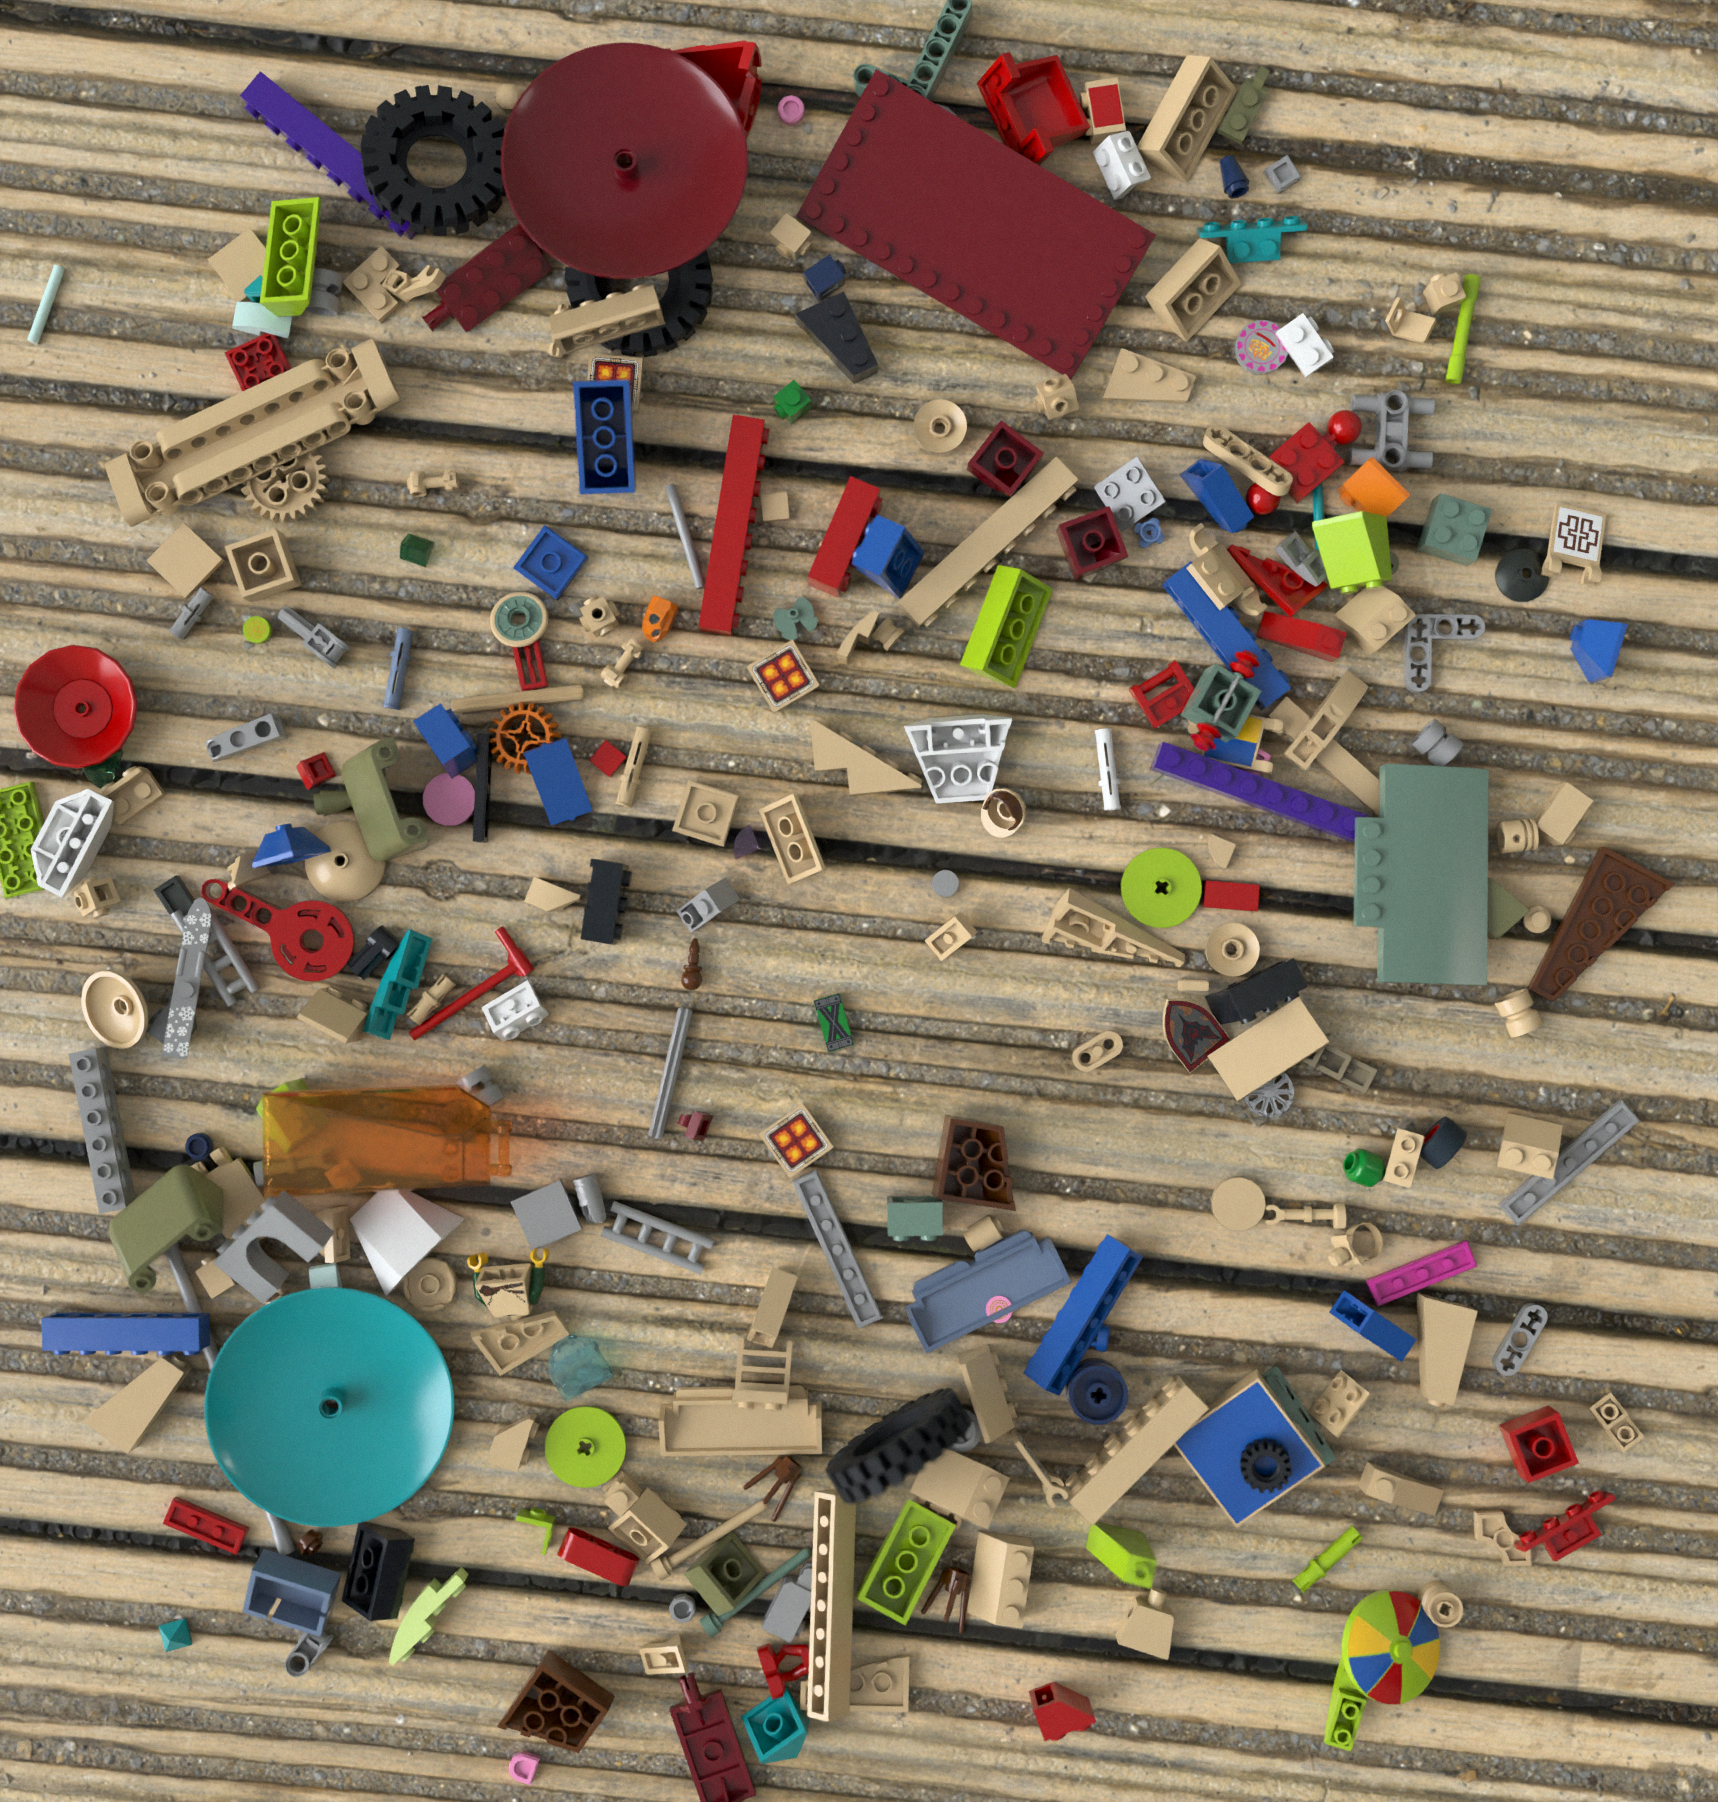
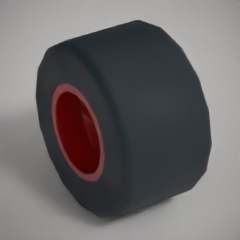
(1442, 1142)

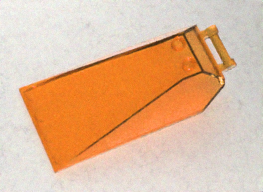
(379, 1140)

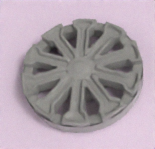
(1270, 1093)

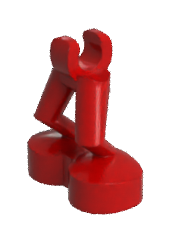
(771, 1661)

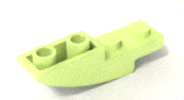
(420, 1618)

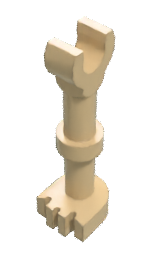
(1337, 1214)

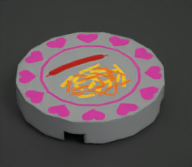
(1259, 348)

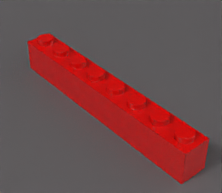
(732, 525)

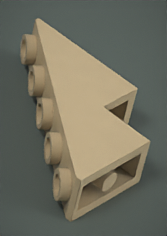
(864, 770)

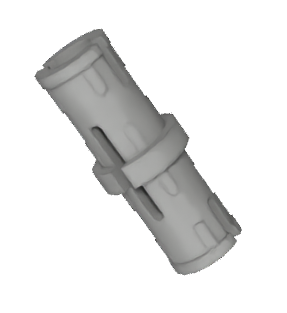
(202, 598)

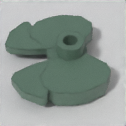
(786, 619)

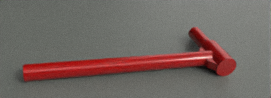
(517, 963)

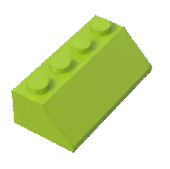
(290, 255)
(1006, 626)

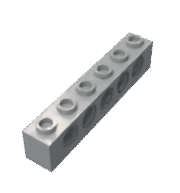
(102, 1129)

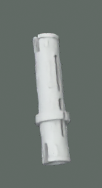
(1104, 737)

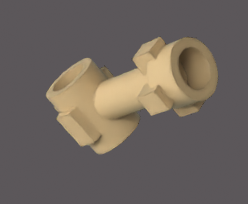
(418, 483)
(614, 674)

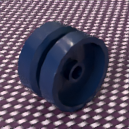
(1104, 1405)

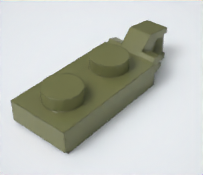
(1245, 107)

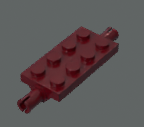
(489, 280)
(711, 1745)

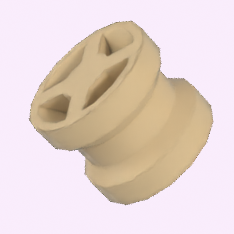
(887, 633)

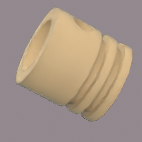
(1517, 835)

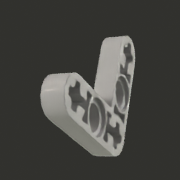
(1430, 633)

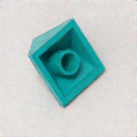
(777, 1728)

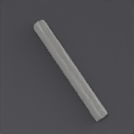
(670, 1072)

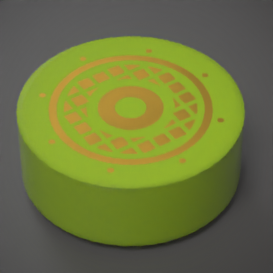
(257, 630)

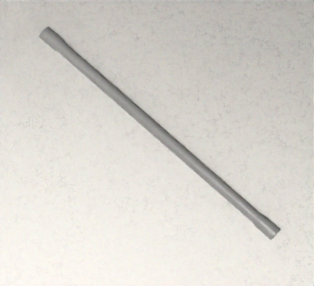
(279, 1531)

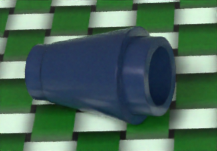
(1233, 177)

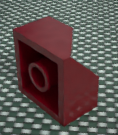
(1005, 460)
(1091, 542)

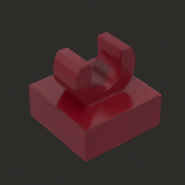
(696, 1125)

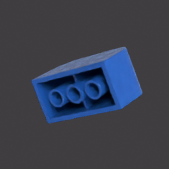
(604, 436)

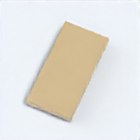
(1268, 1049)

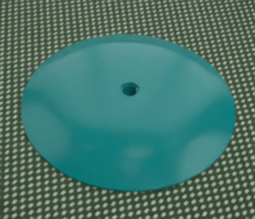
(320, 1461)

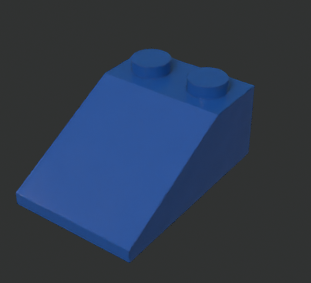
(888, 555)

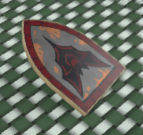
(1191, 1032)

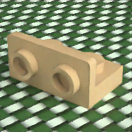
(132, 793)
(1404, 1158)

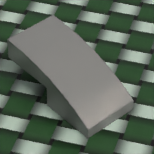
(1301, 560)

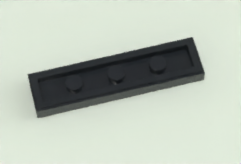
(482, 789)

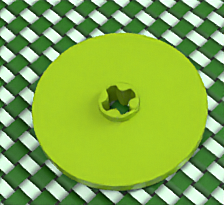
(1182, 887)
(577, 1466)

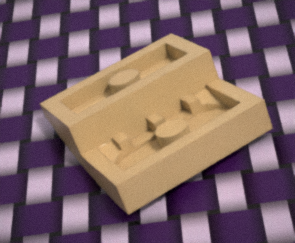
(862, 631)

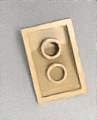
(961, 1487)

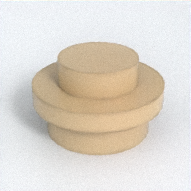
(1537, 919)

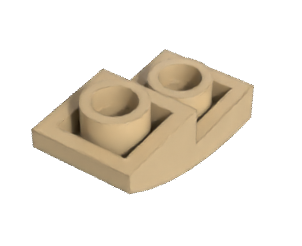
(1616, 1422)

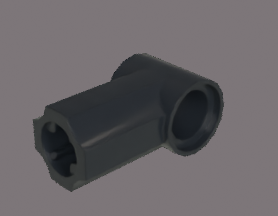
(379, 947)

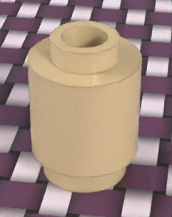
(984, 1233)

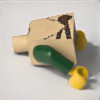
(508, 1288)

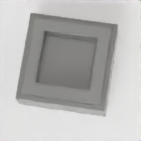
(1282, 174)

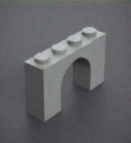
(280, 1219)

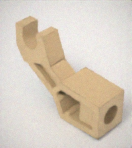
(407, 287)

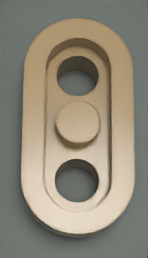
(1096, 1050)

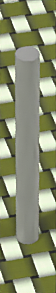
(685, 536)

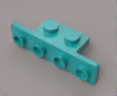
(1252, 240)

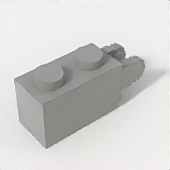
(790, 1605)

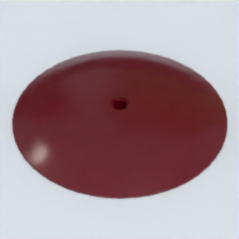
(612, 110)

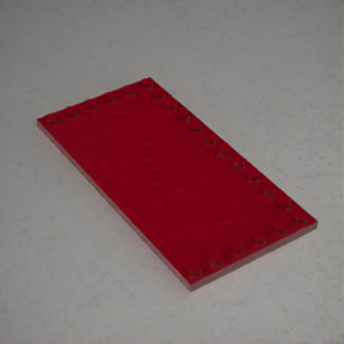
(975, 225)

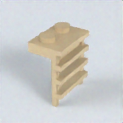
(770, 1396)

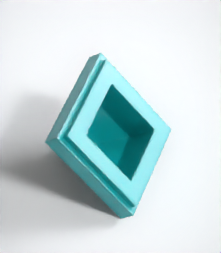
(175, 1634)

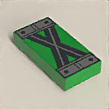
(833, 1022)

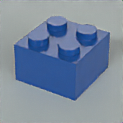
(444, 736)

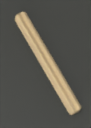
(502, 701)

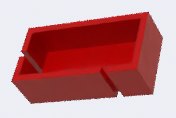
(845, 533)

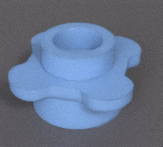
(1153, 526)

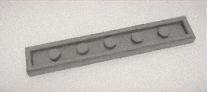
(1570, 1162)
(837, 1249)

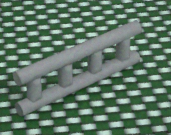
(231, 957)
(673, 1230)

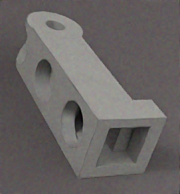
(246, 737)

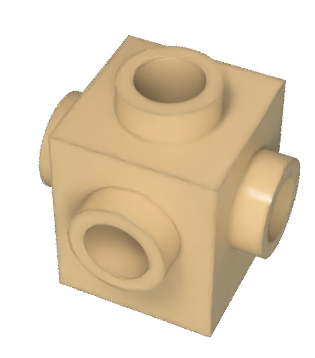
(1056, 397)
(603, 625)
(96, 897)

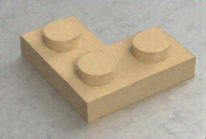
(366, 284)

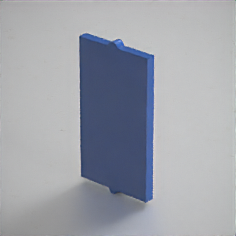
(558, 781)

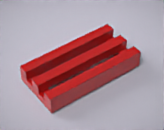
(534, 684)

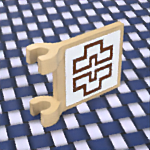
(1575, 540)
(1046, 1477)

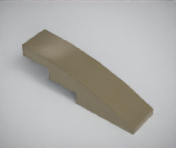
(1342, 1068)

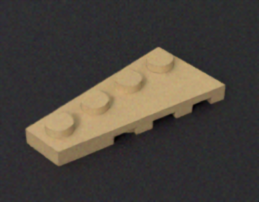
(875, 1686)

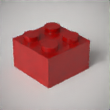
(1538, 1444)

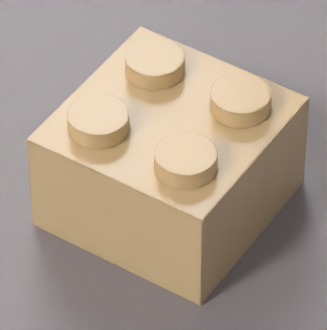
(263, 565)

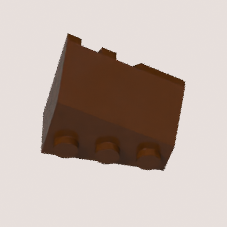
(973, 1164)
(558, 1705)

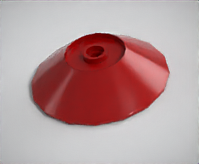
(50, 703)

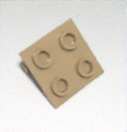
(1339, 1403)

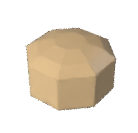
(507, 97)

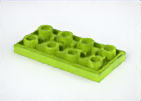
(19, 827)

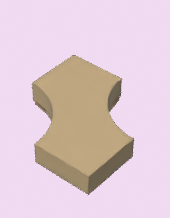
(1492, 1528)

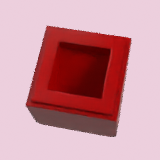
(315, 770)

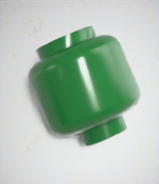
(1364, 1167)

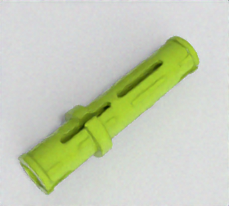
(1327, 1559)

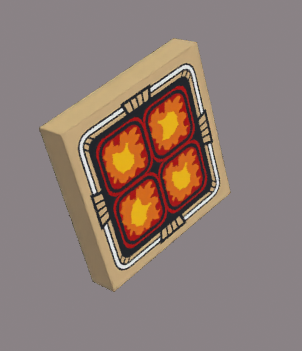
(618, 367)
(783, 676)
(796, 1140)

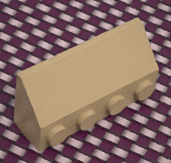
(1187, 117)
(606, 319)

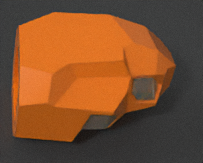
(658, 618)

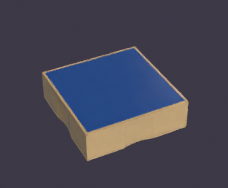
(1220, 1435)

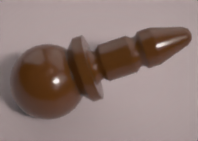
(691, 978)

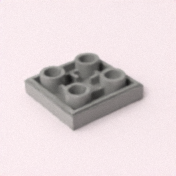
(546, 1215)

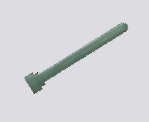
(712, 1623)

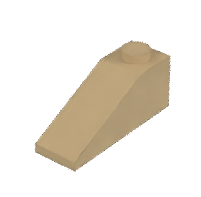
(1399, 1489)

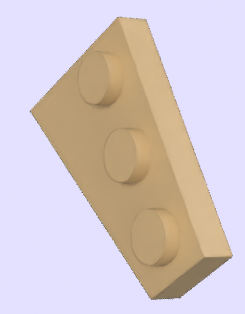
(1147, 380)
(519, 1340)

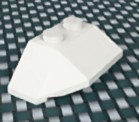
(71, 840)

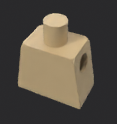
(1148, 1625)

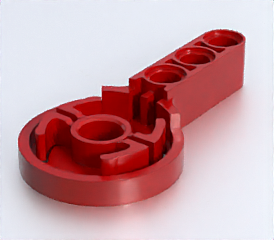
(290, 929)

